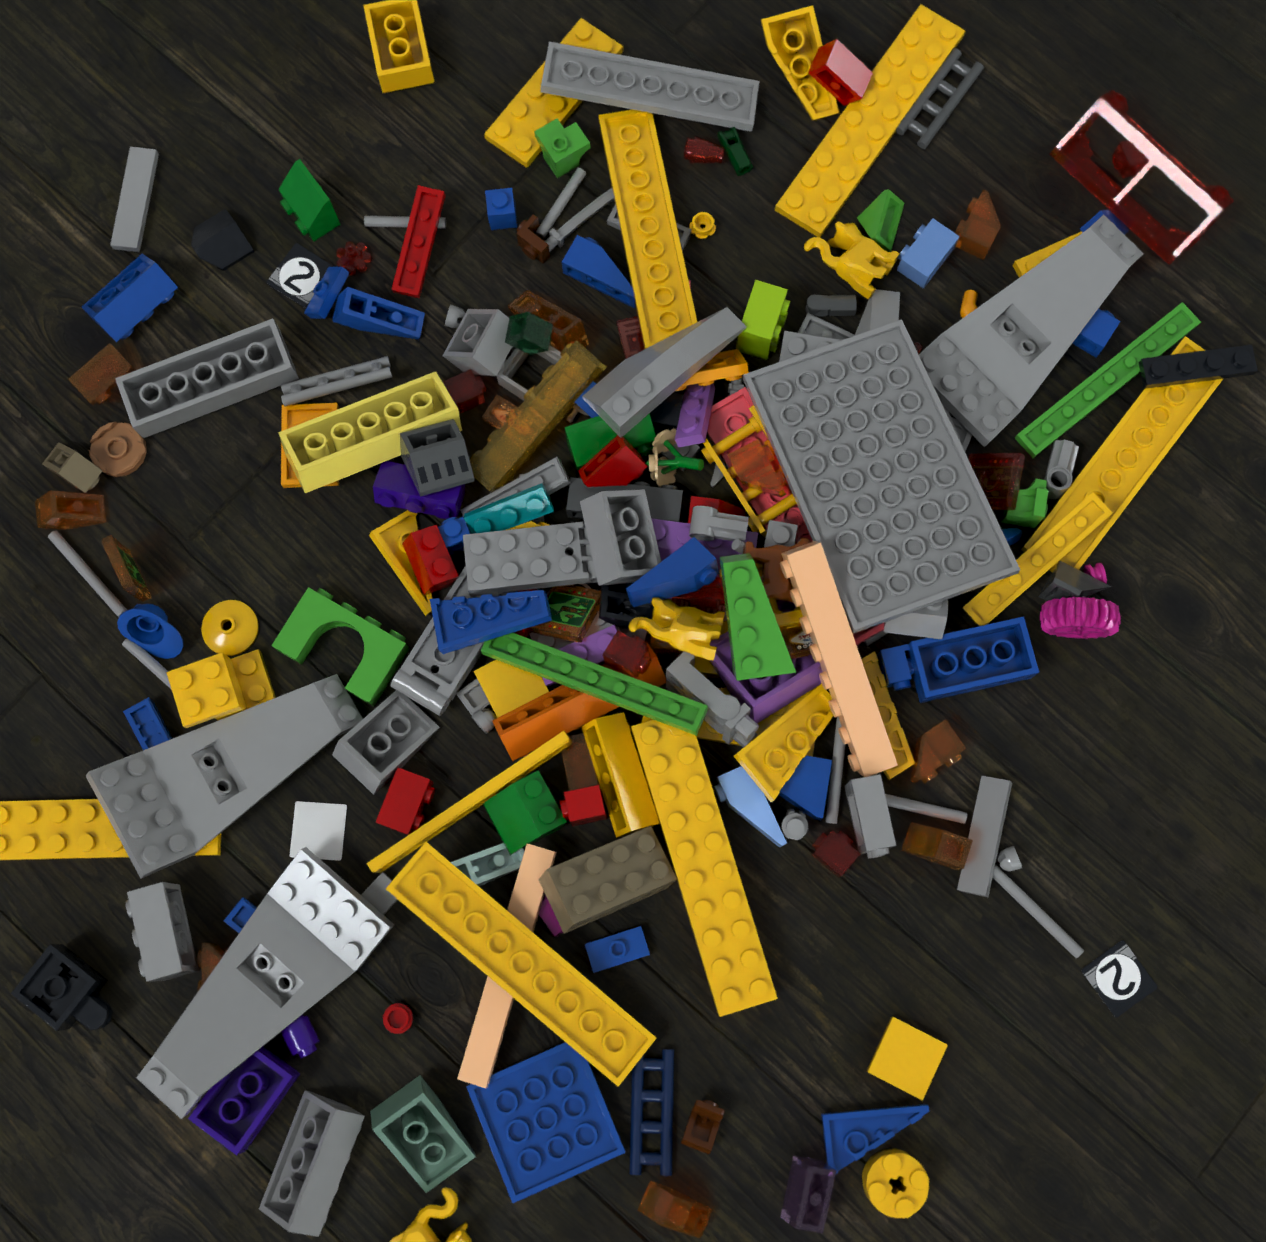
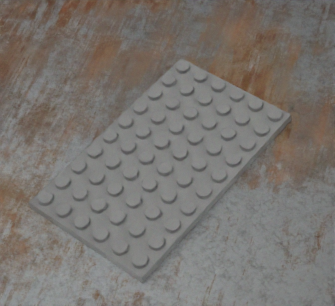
(880, 475)

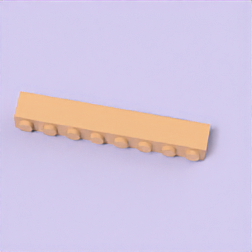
(839, 659)

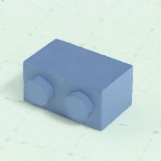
(927, 253)

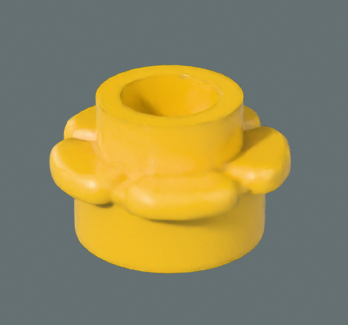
(705, 219)

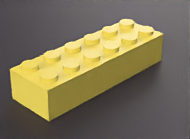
(364, 431)

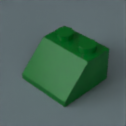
(307, 202)
(524, 812)

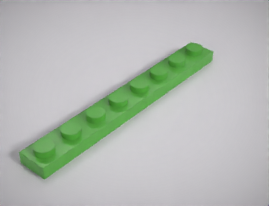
(1106, 380)
(597, 681)

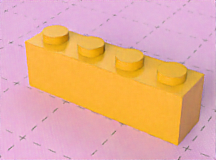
(620, 774)

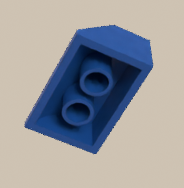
(130, 297)

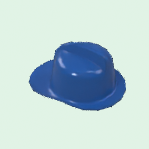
(149, 629)

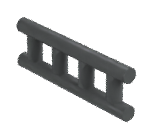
(954, 93)

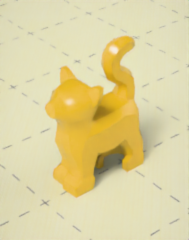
(860, 262)
(687, 628)
(420, 1230)

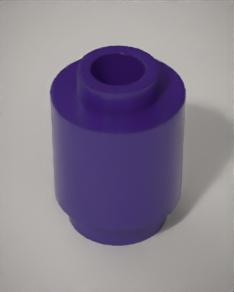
(300, 1037)

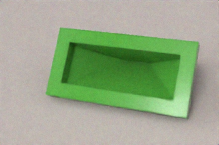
(882, 219)

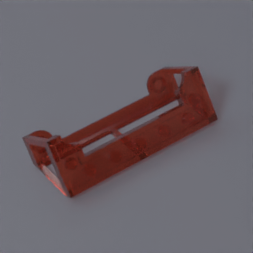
(1074, 155)

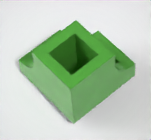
(562, 146)
(1030, 506)

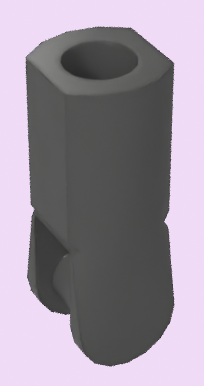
(831, 305)

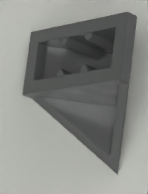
(1070, 583)

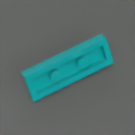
(510, 511)

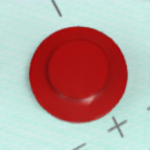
(398, 1018)

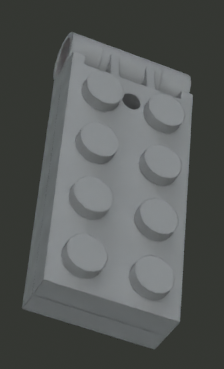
(528, 558)
(416, 674)

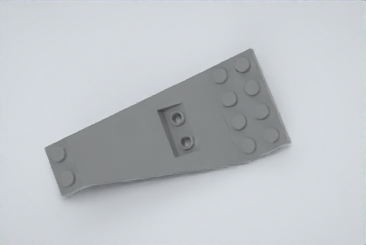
(1010, 344)
(170, 801)
(309, 932)

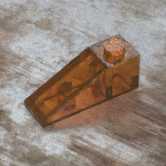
(566, 326)

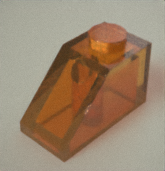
(69, 510)

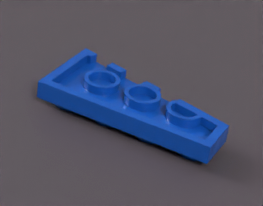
(476, 620)

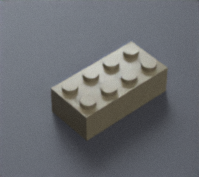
(607, 879)

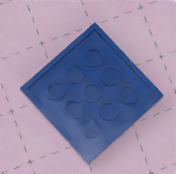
(545, 1120)

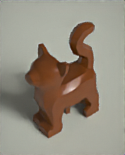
(772, 577)

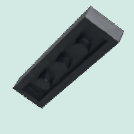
(1198, 366)

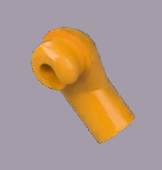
(968, 303)

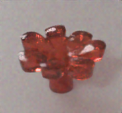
(353, 257)

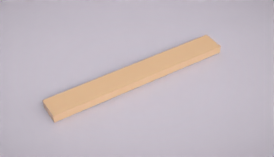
(495, 1001)

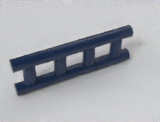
(662, 1127)

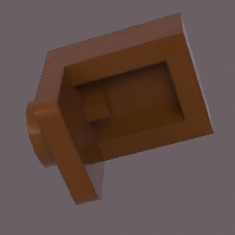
(531, 244)
(702, 1126)

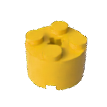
(901, 1200)

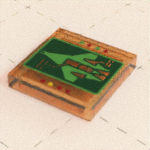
(126, 568)
(571, 612)

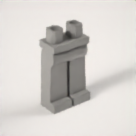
(723, 711)

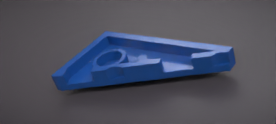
(856, 1132)

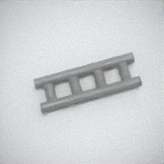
(336, 381)

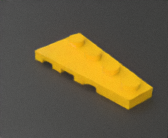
(888, 714)

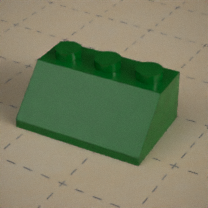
(592, 435)

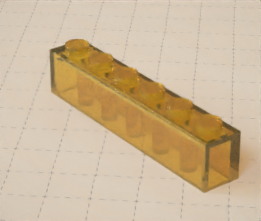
(536, 416)

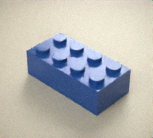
(972, 659)

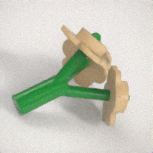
(663, 469)

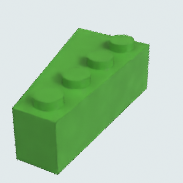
(752, 626)

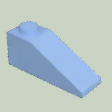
(749, 802)

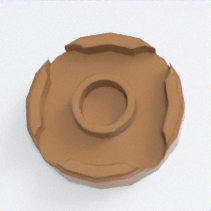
(117, 449)

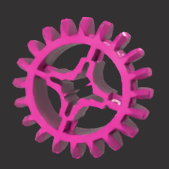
(1080, 617)

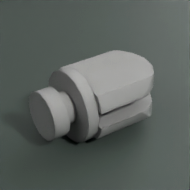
(794, 825)

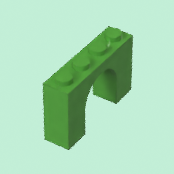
(318, 614)

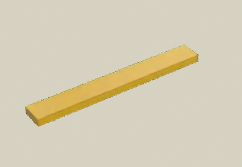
(470, 803)

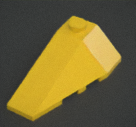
(793, 43)

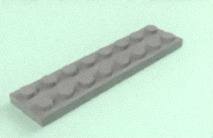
(650, 86)

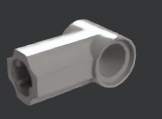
(1060, 467)
(710, 525)

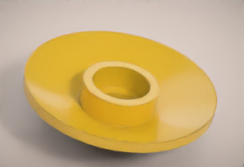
(239, 636)

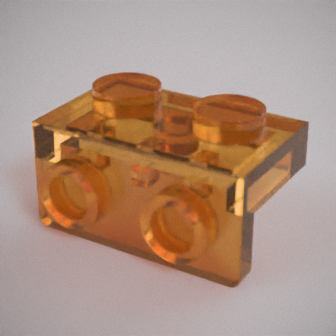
(99, 374)

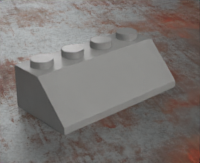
(311, 1164)

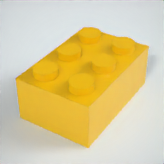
(398, 44)

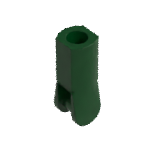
(735, 152)

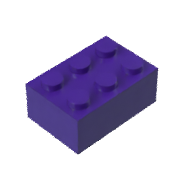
(244, 1100)

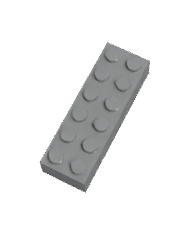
(206, 378)

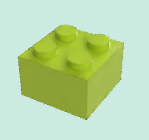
(763, 320)

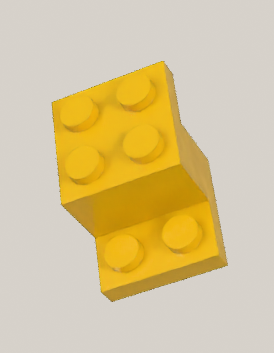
(220, 687)

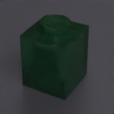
(529, 333)

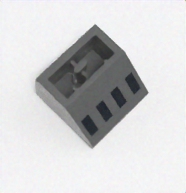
(436, 457)

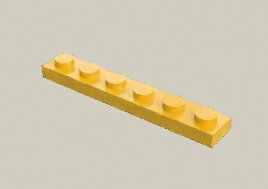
(1038, 559)

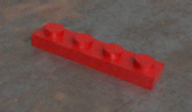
(418, 241)

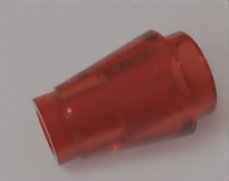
(702, 151)

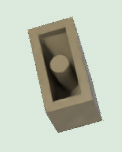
(73, 467)

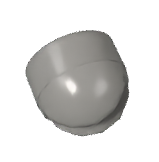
(452, 316)
(484, 718)
(1009, 859)

